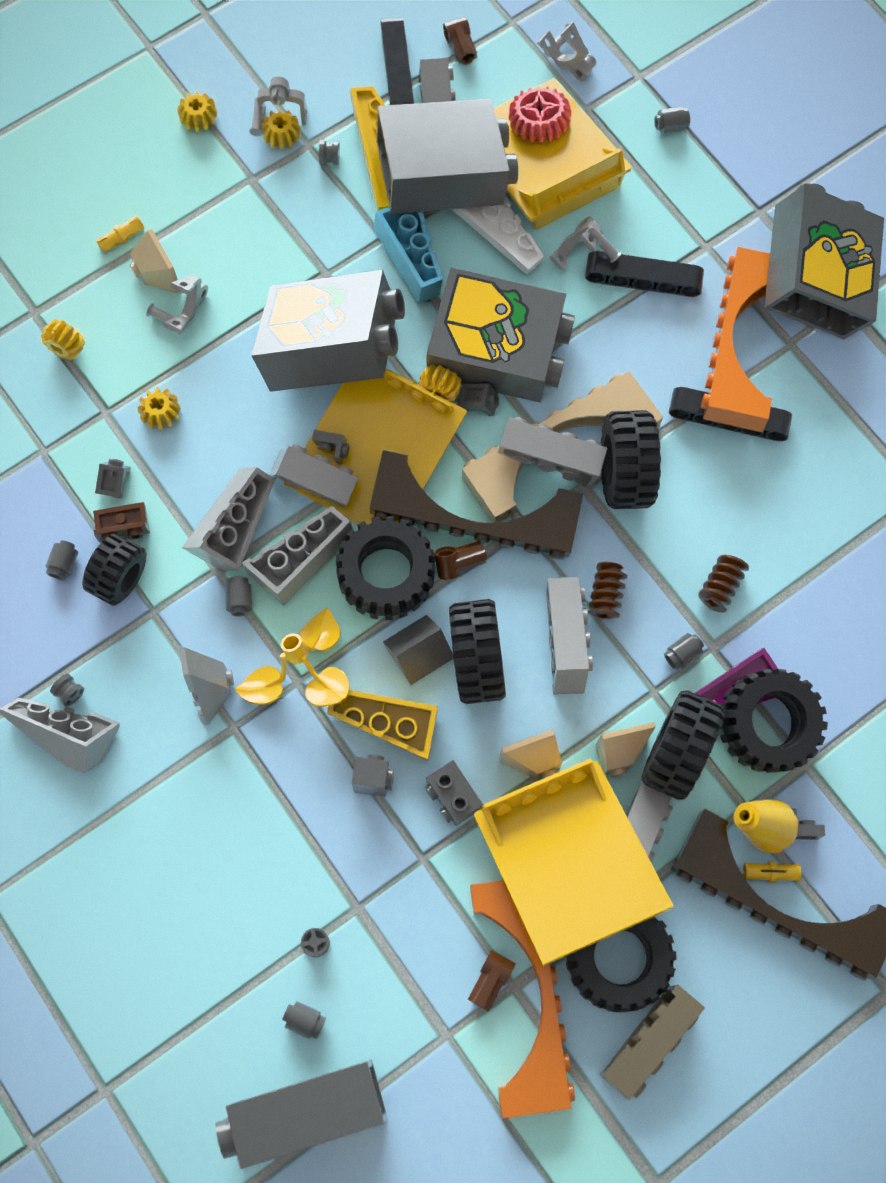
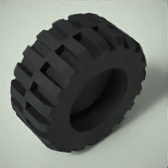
(631, 459)
(381, 536)
(477, 651)
(805, 721)
(683, 745)
(644, 989)

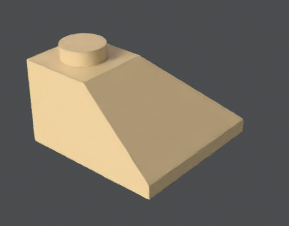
(152, 263)
(621, 748)
(534, 755)

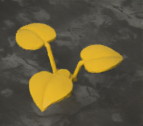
(325, 690)

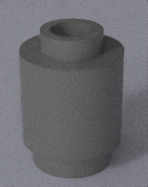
(672, 119)
(61, 560)
(238, 596)
(684, 651)
(303, 1020)

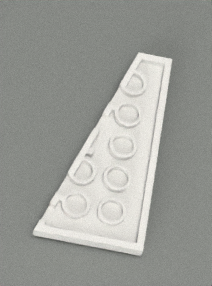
(505, 233)

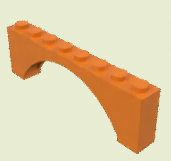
(731, 395)
(542, 1079)

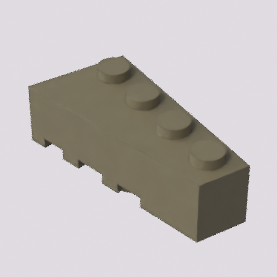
(652, 1041)

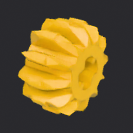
(197, 111)
(281, 129)
(62, 339)
(442, 381)
(168, 408)

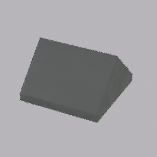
(419, 649)

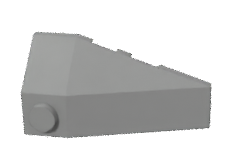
(207, 681)
(67, 736)

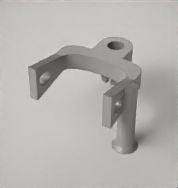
(579, 63)
(278, 91)
(590, 234)
(196, 294)

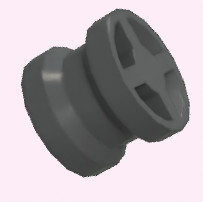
(329, 152)
(67, 690)
(311, 940)

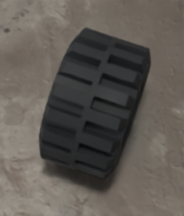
(114, 569)

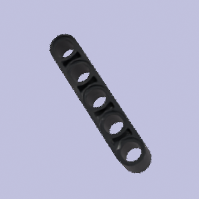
(396, 61)
(645, 274)
(687, 406)

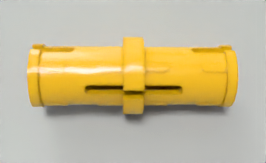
(120, 234)
(791, 872)

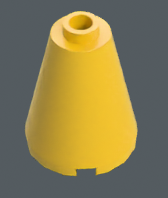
(767, 824)

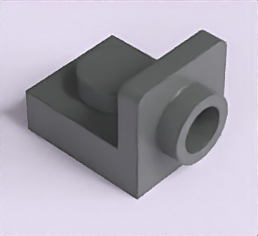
(479, 398)
(327, 441)
(111, 478)
(809, 830)

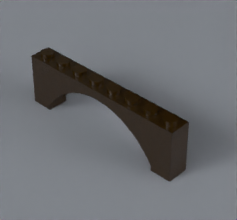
(544, 530)
(710, 863)

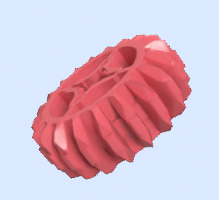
(525, 113)

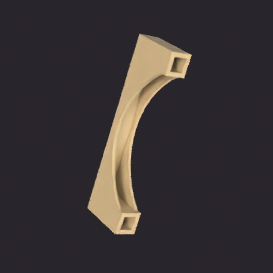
(494, 475)

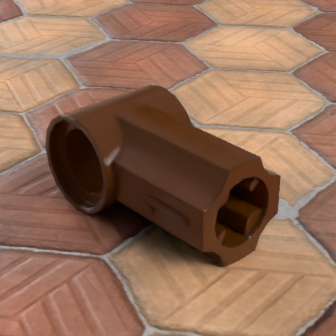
(459, 35)
(453, 560)
(493, 975)

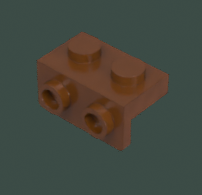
(126, 520)

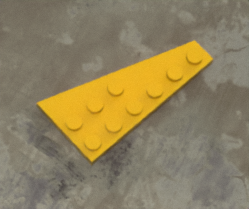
(365, 107)

